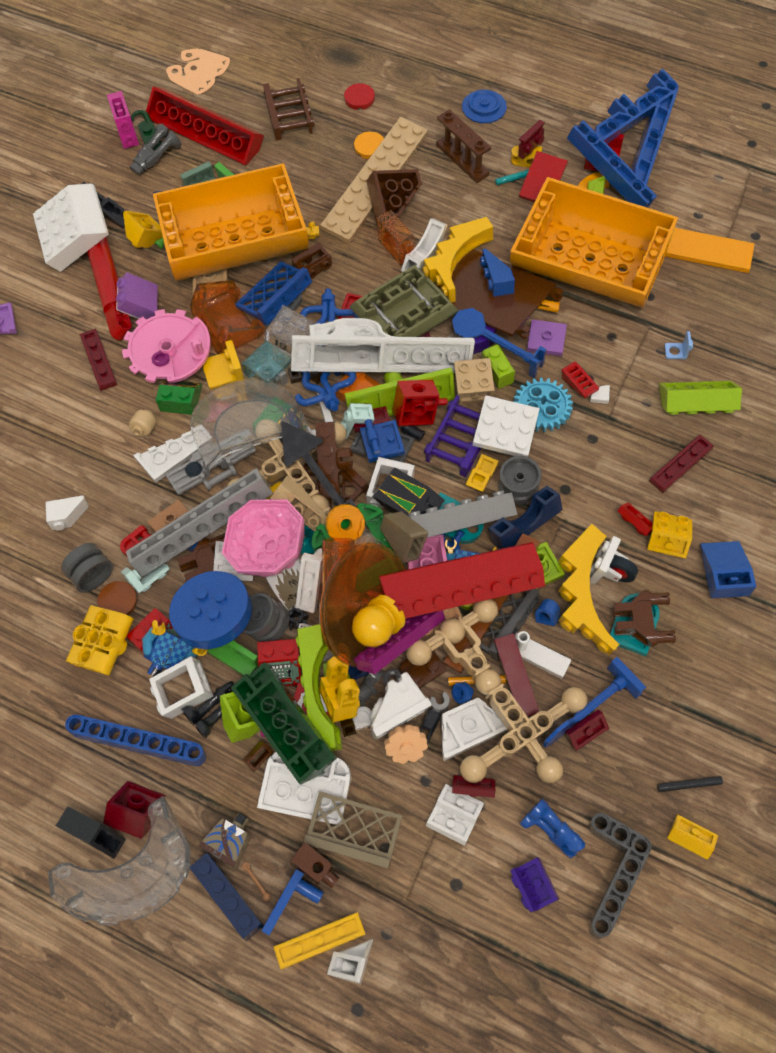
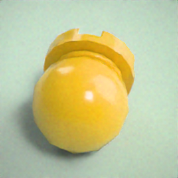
(377, 622)

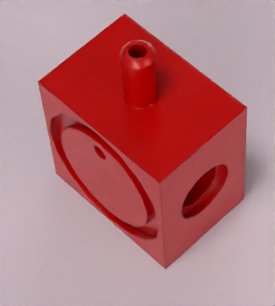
(416, 402)

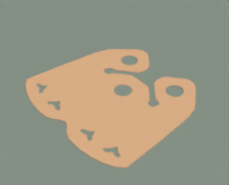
(205, 71)

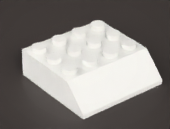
(70, 225)

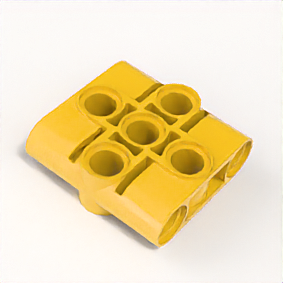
(99, 640)

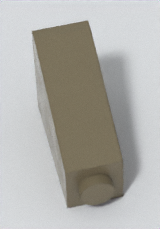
(404, 536)

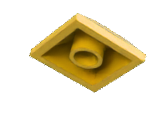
(141, 229)

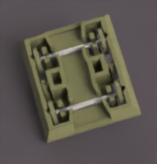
(409, 305)

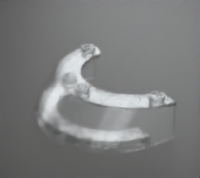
(132, 887)

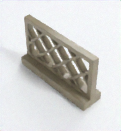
(347, 848)

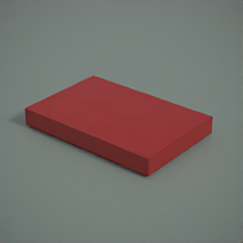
(541, 168)

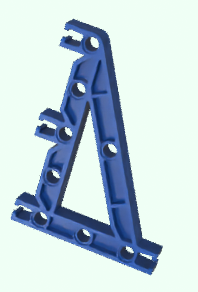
(625, 114)

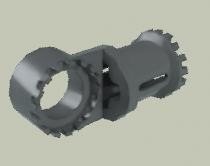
(367, 688)

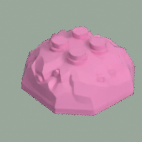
(264, 537)

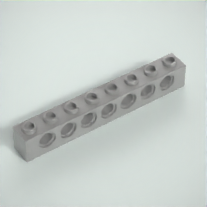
(197, 523)

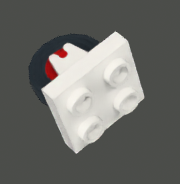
(612, 564)

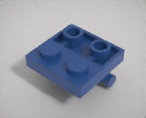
(381, 440)

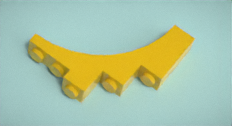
(449, 252)
(576, 589)

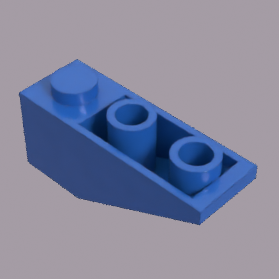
(499, 274)

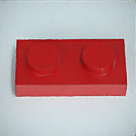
(635, 517)

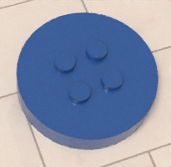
(210, 610)

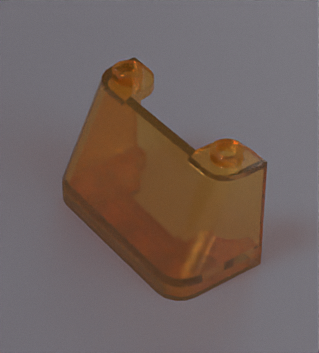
(216, 308)

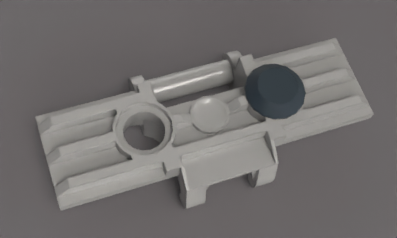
(193, 472)

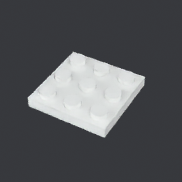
(506, 426)

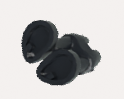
(195, 715)

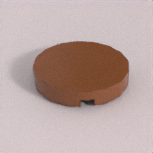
(118, 597)

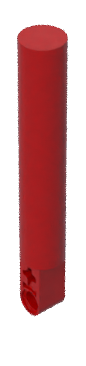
(106, 282)

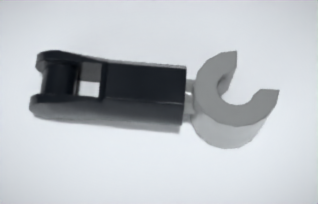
(433, 715)

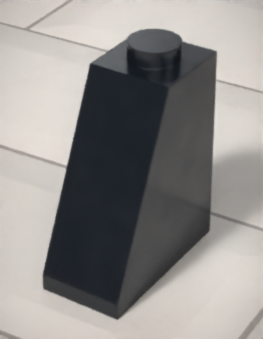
(90, 832)

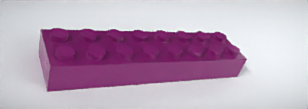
(375, 659)

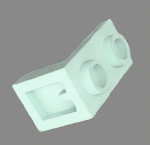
(356, 414)
(145, 583)

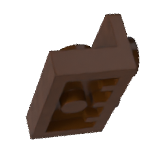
(425, 673)

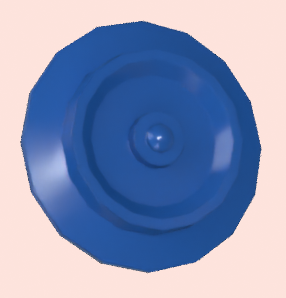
(484, 106)

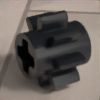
(296, 612)

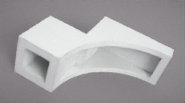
(427, 245)

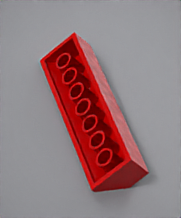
(203, 125)
(464, 580)

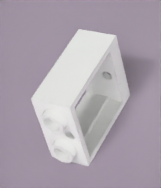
(385, 467)
(199, 681)

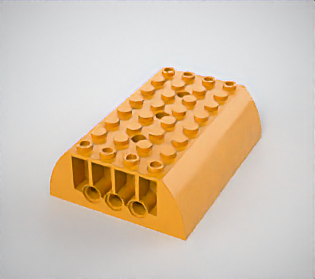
(226, 210)
(596, 228)

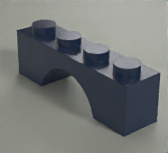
(543, 507)
(226, 897)

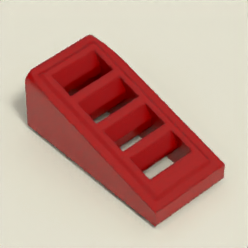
(575, 370)

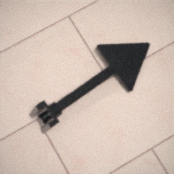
(297, 445)

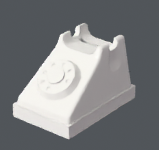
(399, 705)

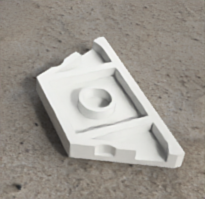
(468, 727)

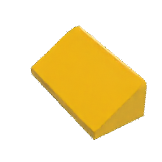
(692, 837)

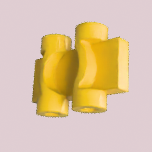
(312, 230)

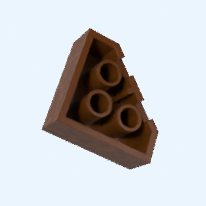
(392, 190)

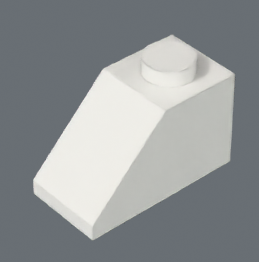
(65, 512)

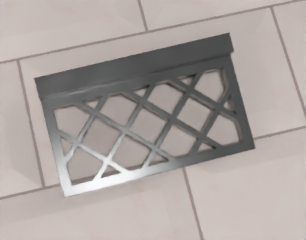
(515, 620)

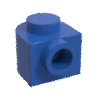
(548, 612)

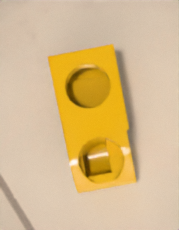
(527, 161)

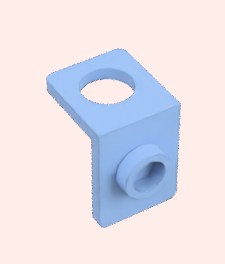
(683, 348)

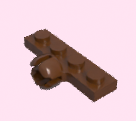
(330, 456)

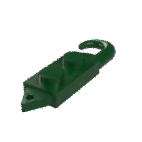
(146, 127)

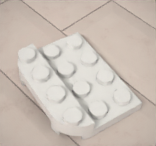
(285, 795)

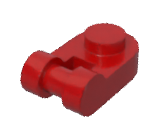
(131, 540)

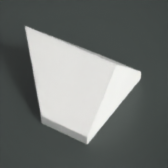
(351, 962)

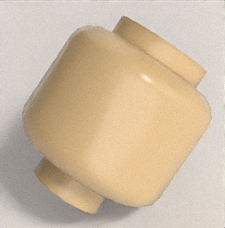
(142, 423)

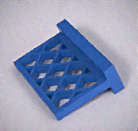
(284, 296)

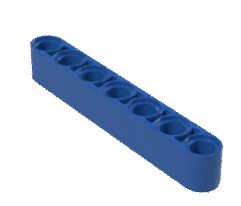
(126, 736)

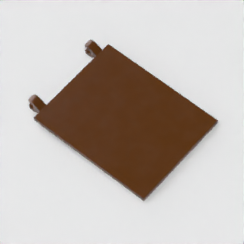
(502, 312)

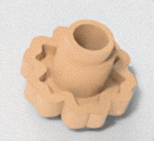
(405, 744)

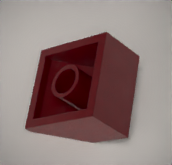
(129, 809)

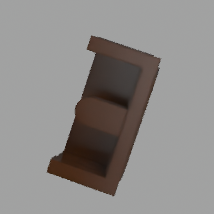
(318, 265)

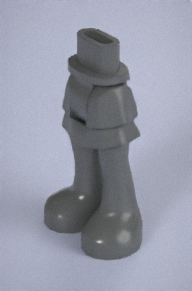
(147, 157)

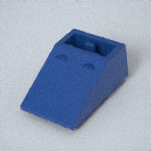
(727, 570)

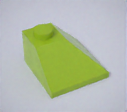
(236, 719)

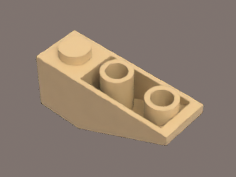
(301, 501)

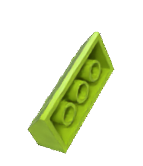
(700, 396)

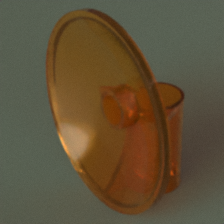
(349, 585)

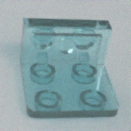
(266, 362)

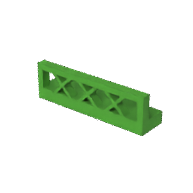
(236, 657)

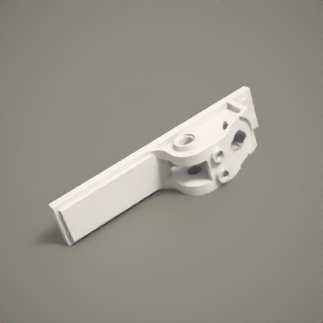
(354, 349)

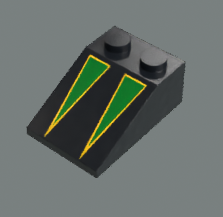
(406, 494)

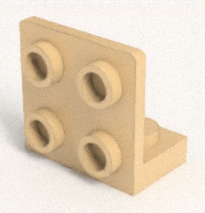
(474, 379)

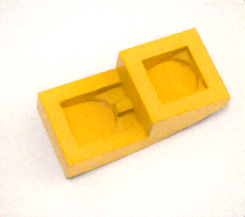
(482, 473)

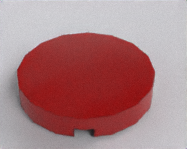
(359, 96)

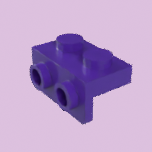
(534, 885)

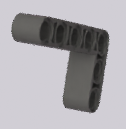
(621, 874)

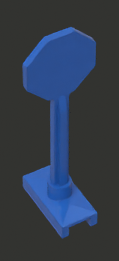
(471, 324)
(624, 679)

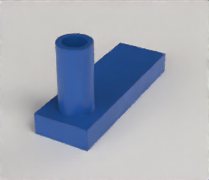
(295, 884)

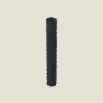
(688, 784)

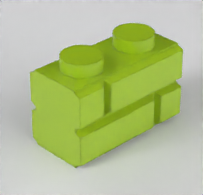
(502, 371)

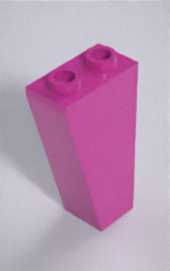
(122, 119)

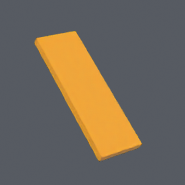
(711, 250)

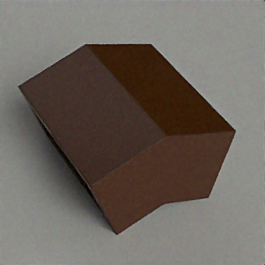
(250, 756)

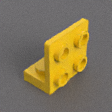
(223, 367)
(670, 534)

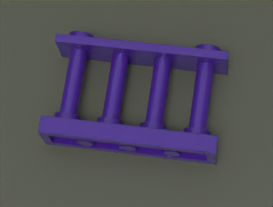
(464, 463)

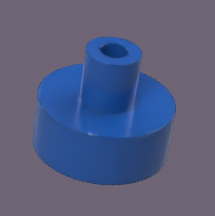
(462, 692)

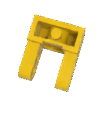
(339, 692)

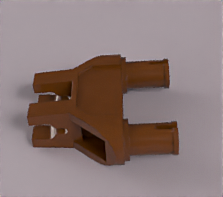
(201, 557)
(641, 619)

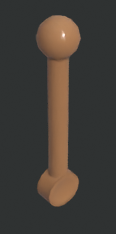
(246, 867)

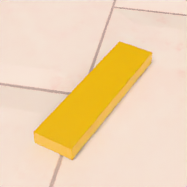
(319, 941)

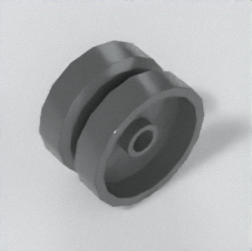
(521, 477)
(87, 567)
(267, 620)

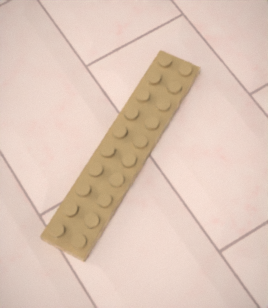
(355, 203)

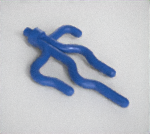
(328, 311)
(326, 394)

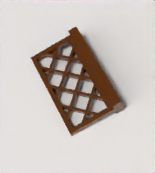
(351, 476)

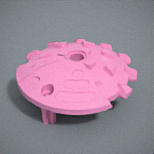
(174, 334)

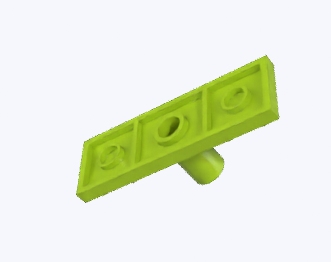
(384, 394)

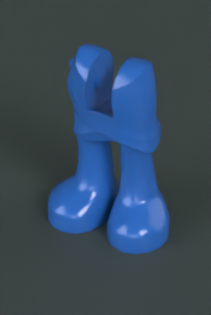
(558, 832)

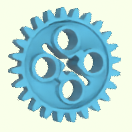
(560, 408)

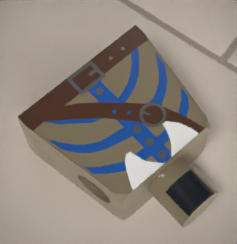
(227, 841)

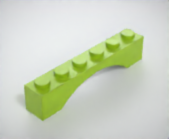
(311, 656)

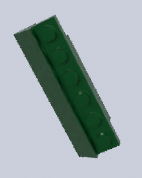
(284, 724)

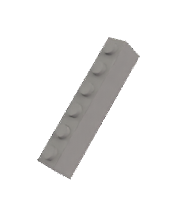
(466, 514)

